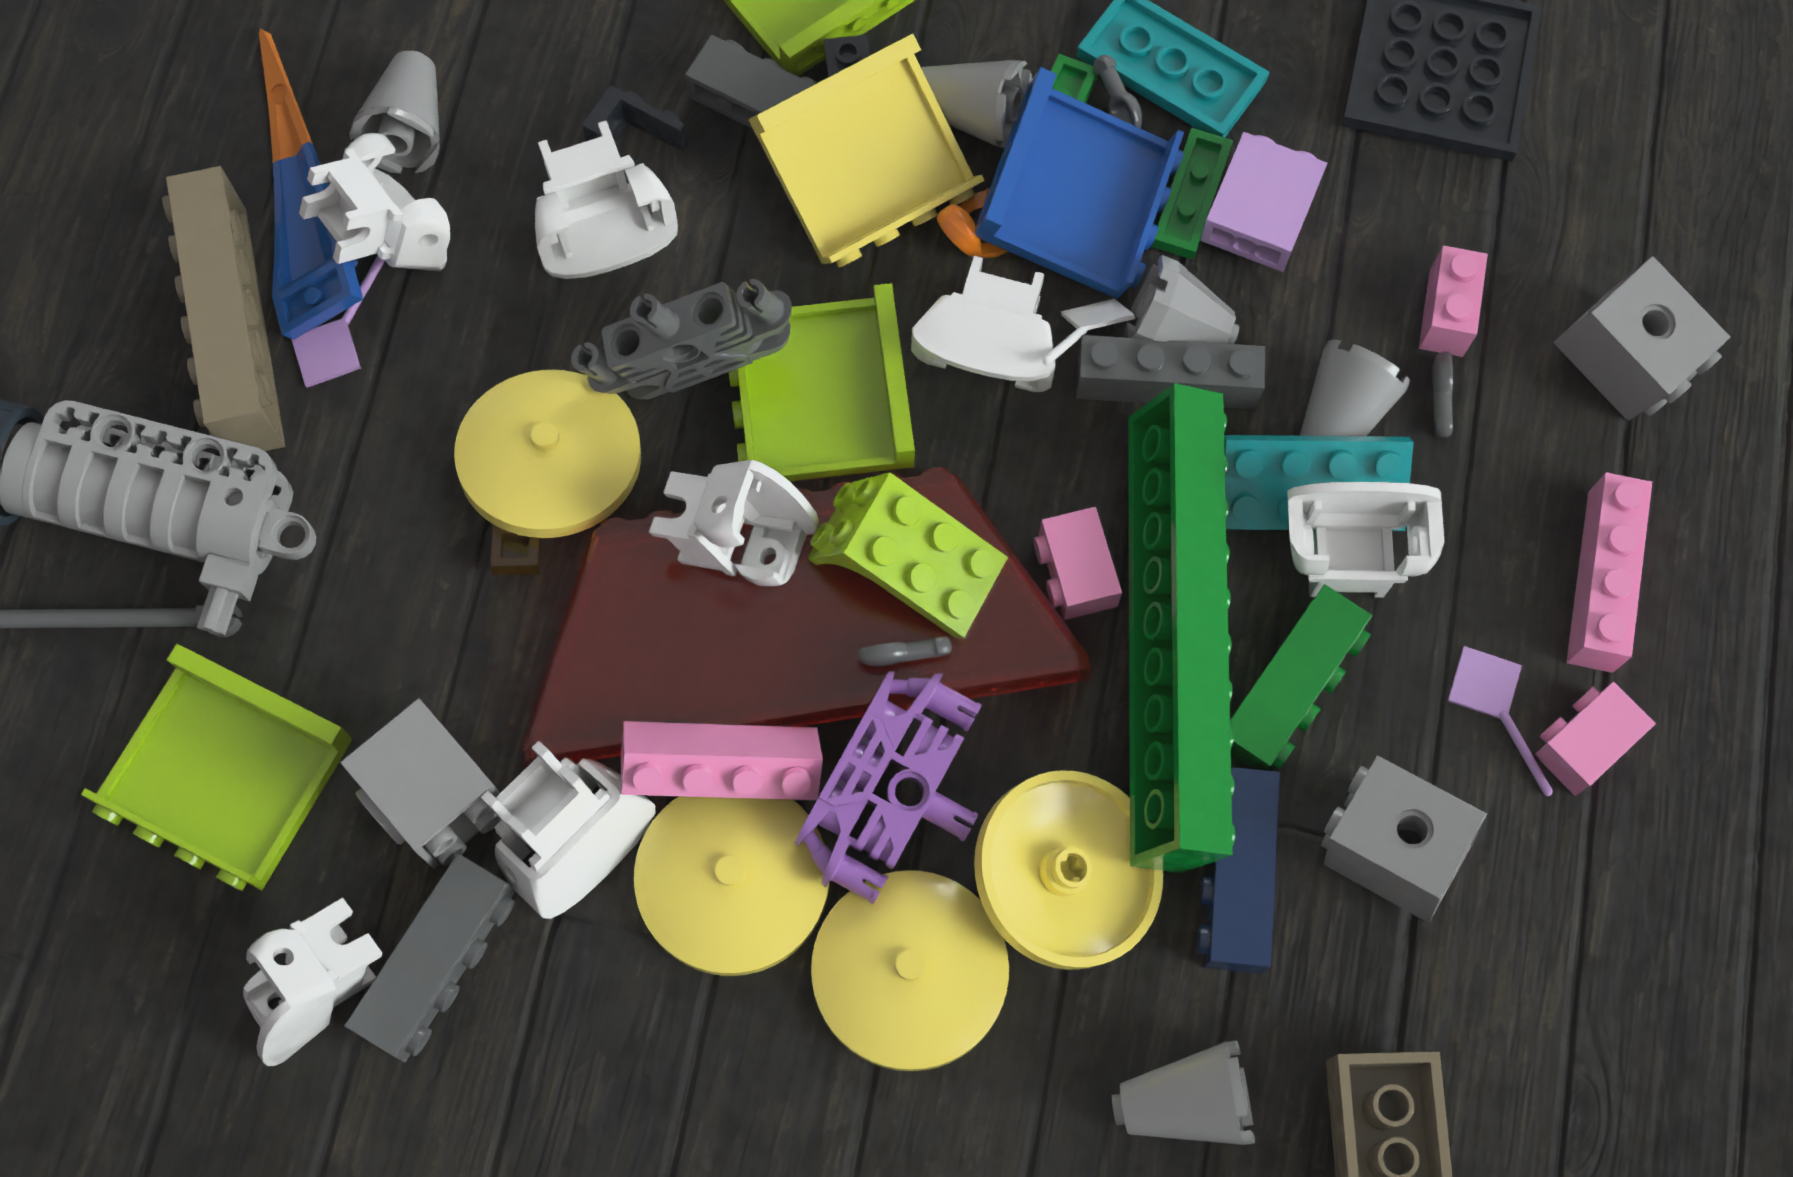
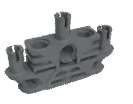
(686, 340)

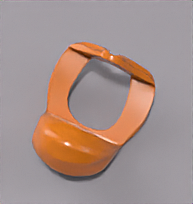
(960, 227)

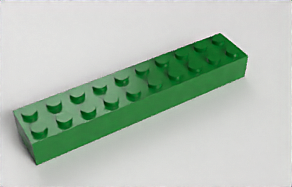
(1179, 633)

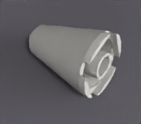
(980, 96)
(404, 111)
(1351, 392)
(1190, 1099)

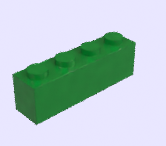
(1295, 678)

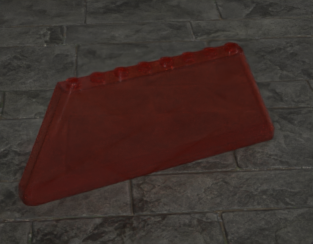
(714, 649)

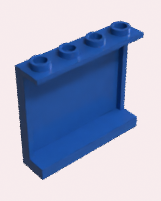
(1078, 189)

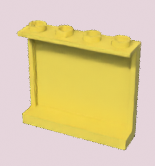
(865, 153)

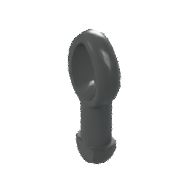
(1121, 103)
(1442, 394)
(898, 652)

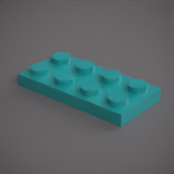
(1174, 65)
(1269, 465)

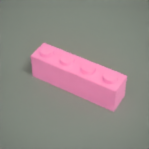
(1609, 573)
(720, 761)

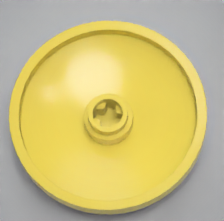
(547, 454)
(1061, 873)
(729, 883)
(911, 973)

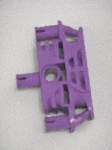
(861, 769)

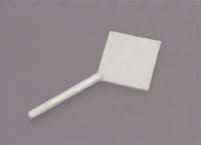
(1089, 318)

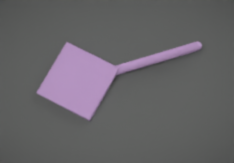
(329, 349)
(1488, 687)

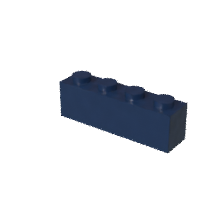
(1242, 885)

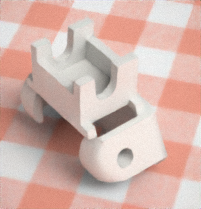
(374, 212)
(591, 214)
(989, 330)
(719, 507)
(1346, 533)
(569, 828)
(312, 983)

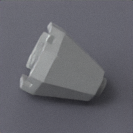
(1179, 308)

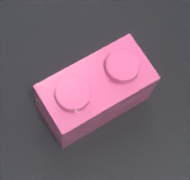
(1453, 301)
(1078, 563)
(1593, 738)

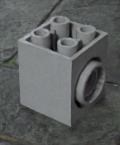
(1643, 341)
(422, 786)
(1392, 807)

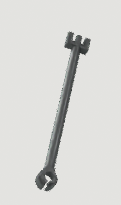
(110, 618)

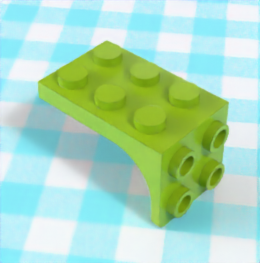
(909, 550)

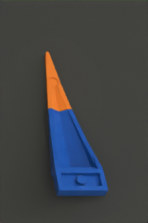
(305, 276)

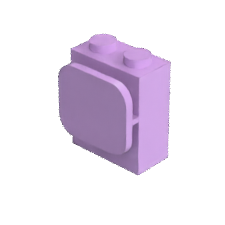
(1263, 201)

